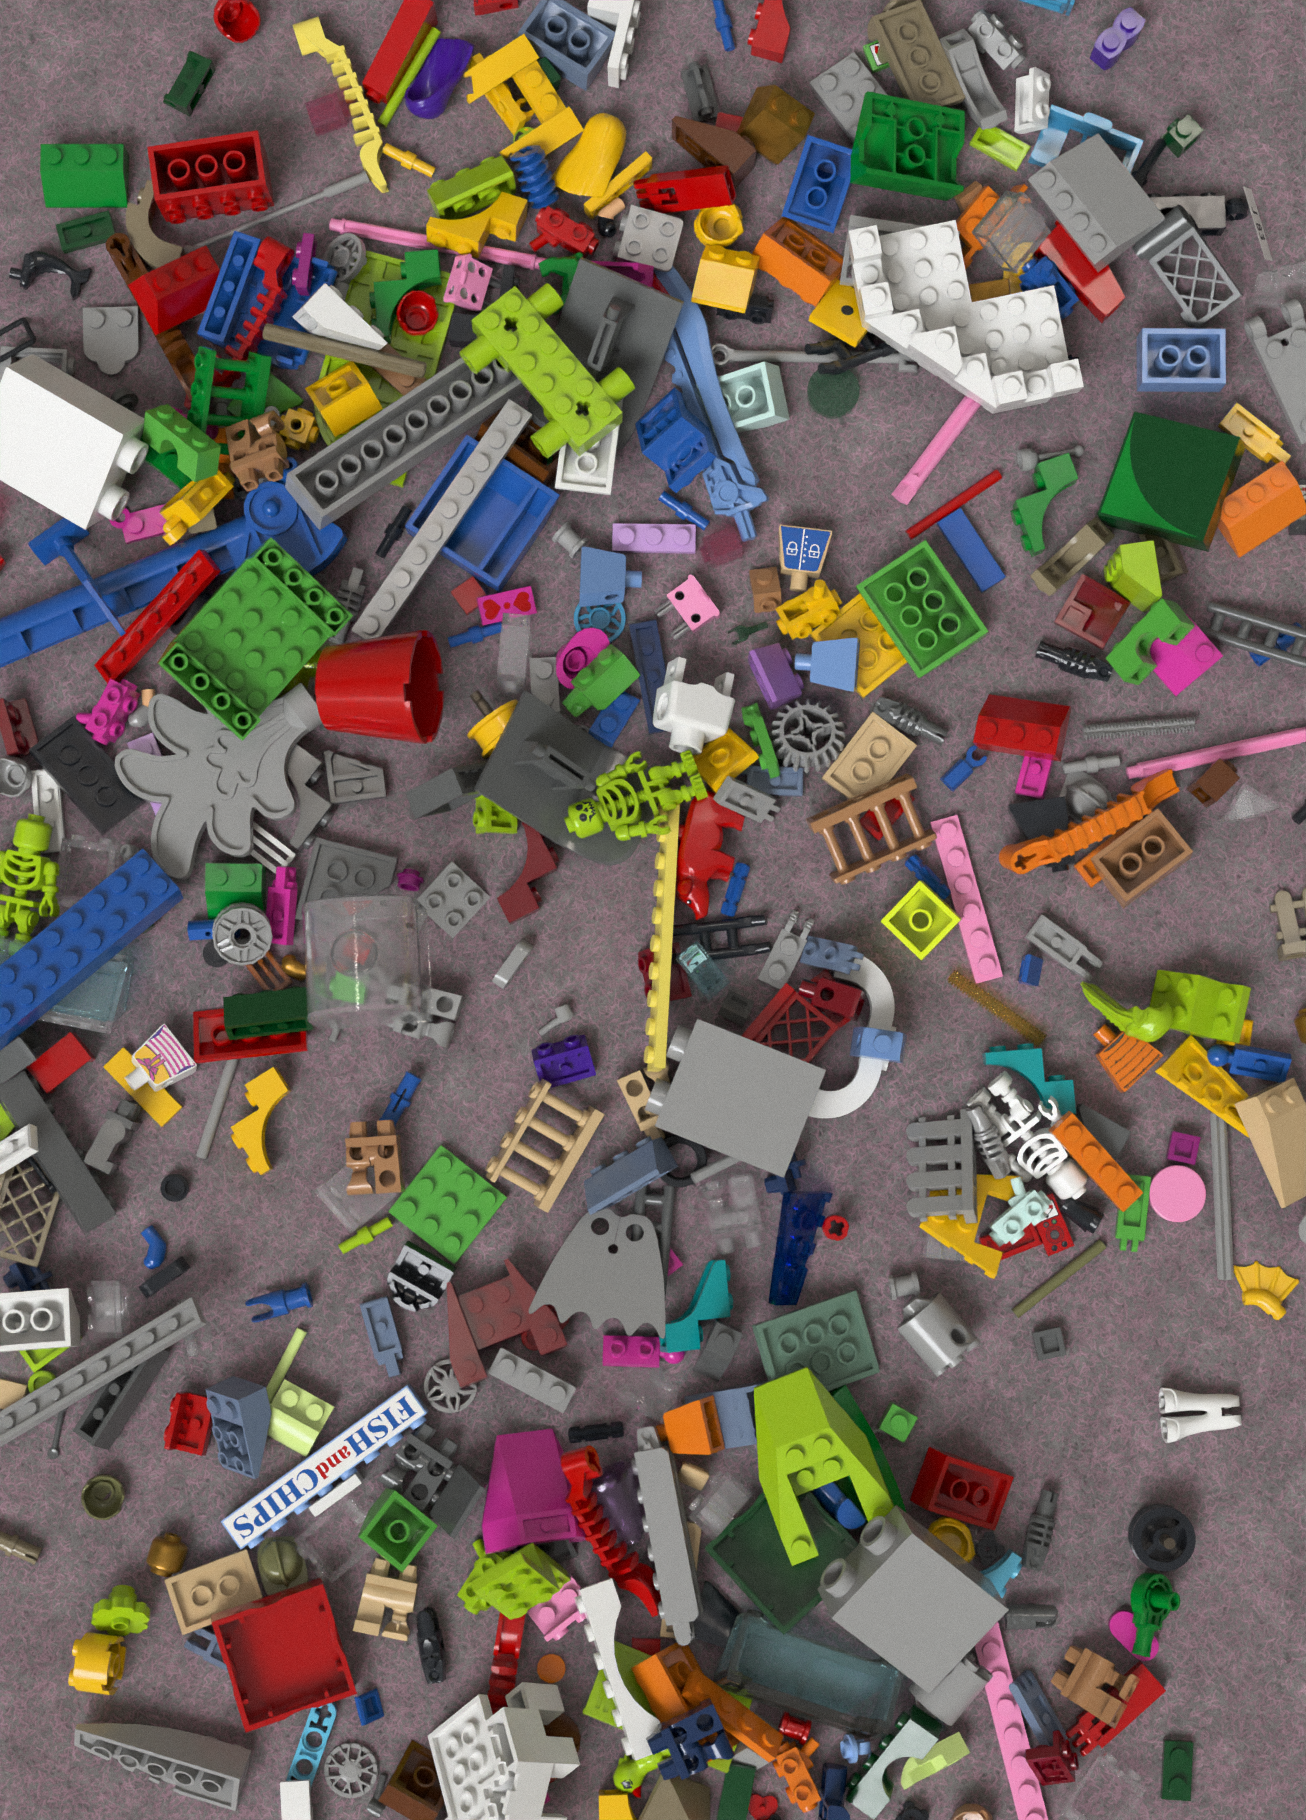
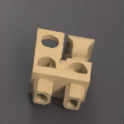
(637, 1096)
(390, 1592)

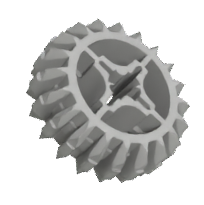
(826, 727)

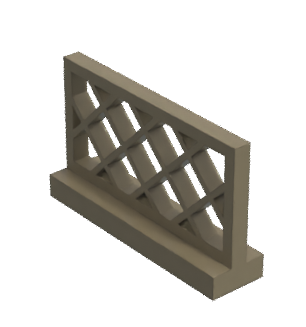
(5, 1179)

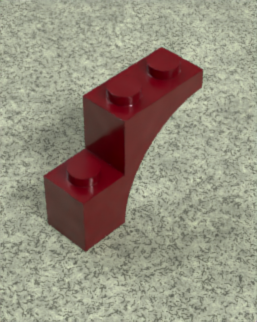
(520, 899)

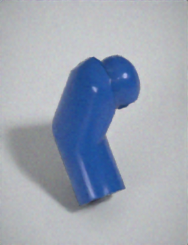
(156, 1249)

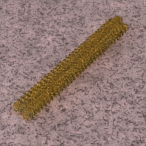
(996, 1007)

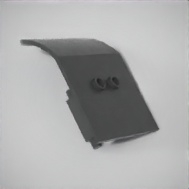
(613, 325)
(545, 767)

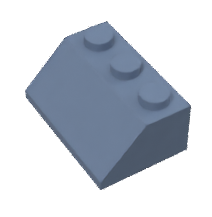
(569, 40)
(627, 1174)

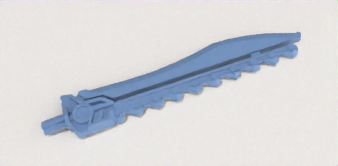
(729, 486)

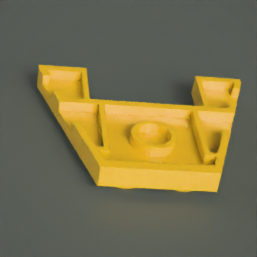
(961, 1235)

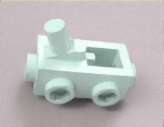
(1023, 1210)

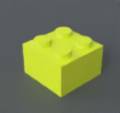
(921, 919)

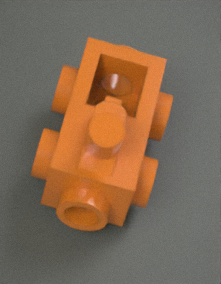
(795, 1766)

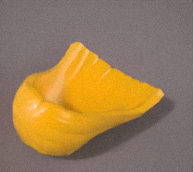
(594, 157)

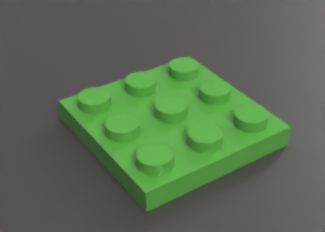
(447, 1204)

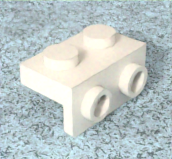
(1032, 101)

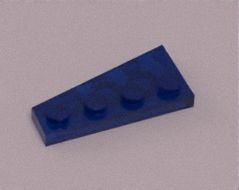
(797, 1228)

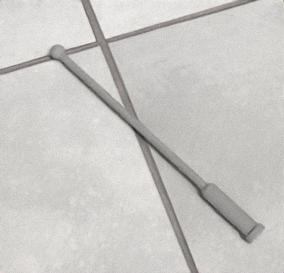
(329, 191)

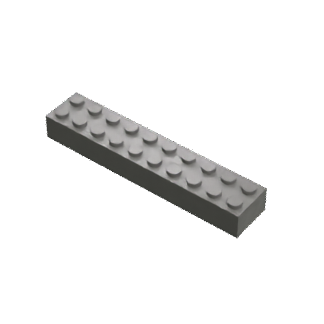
(399, 438)

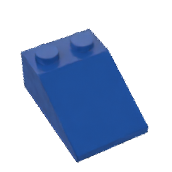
(819, 184)

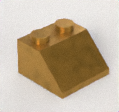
(775, 122)

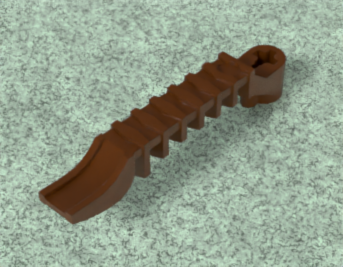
(171, 340)

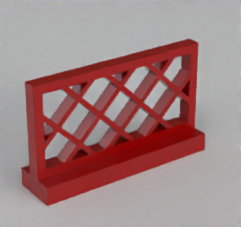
(775, 1011)

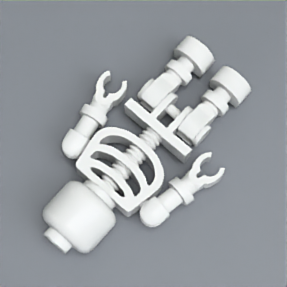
(1064, 1175)

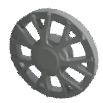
(351, 1770)

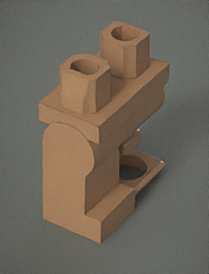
(259, 452)
(377, 1151)
(1087, 1680)

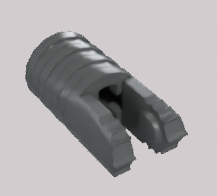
(1029, 1616)

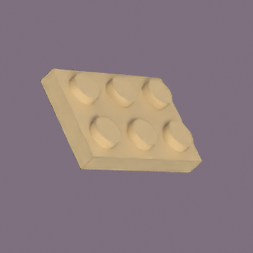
(869, 758)
(212, 1589)

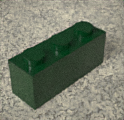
(266, 1013)

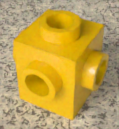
(305, 435)

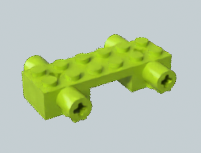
(547, 370)

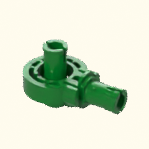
(1150, 1608)

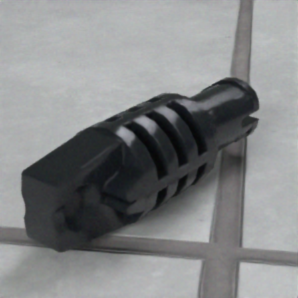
(1075, 662)

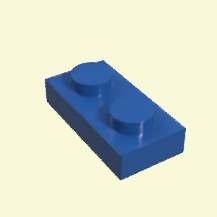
(613, 719)

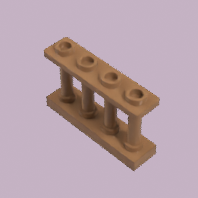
(850, 811)

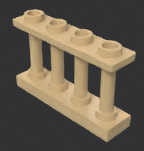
(559, 1169)

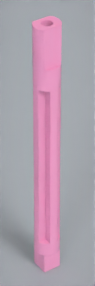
(935, 450)

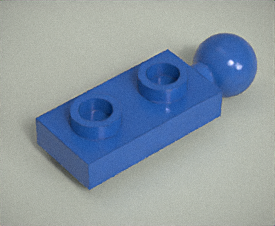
(1251, 1061)

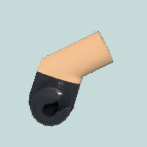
(606, 217)

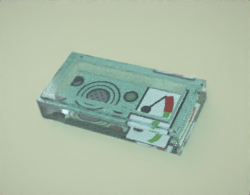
(702, 970)

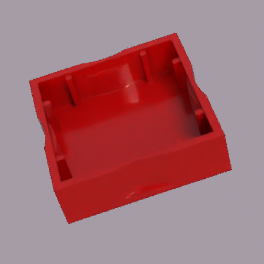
(283, 1654)

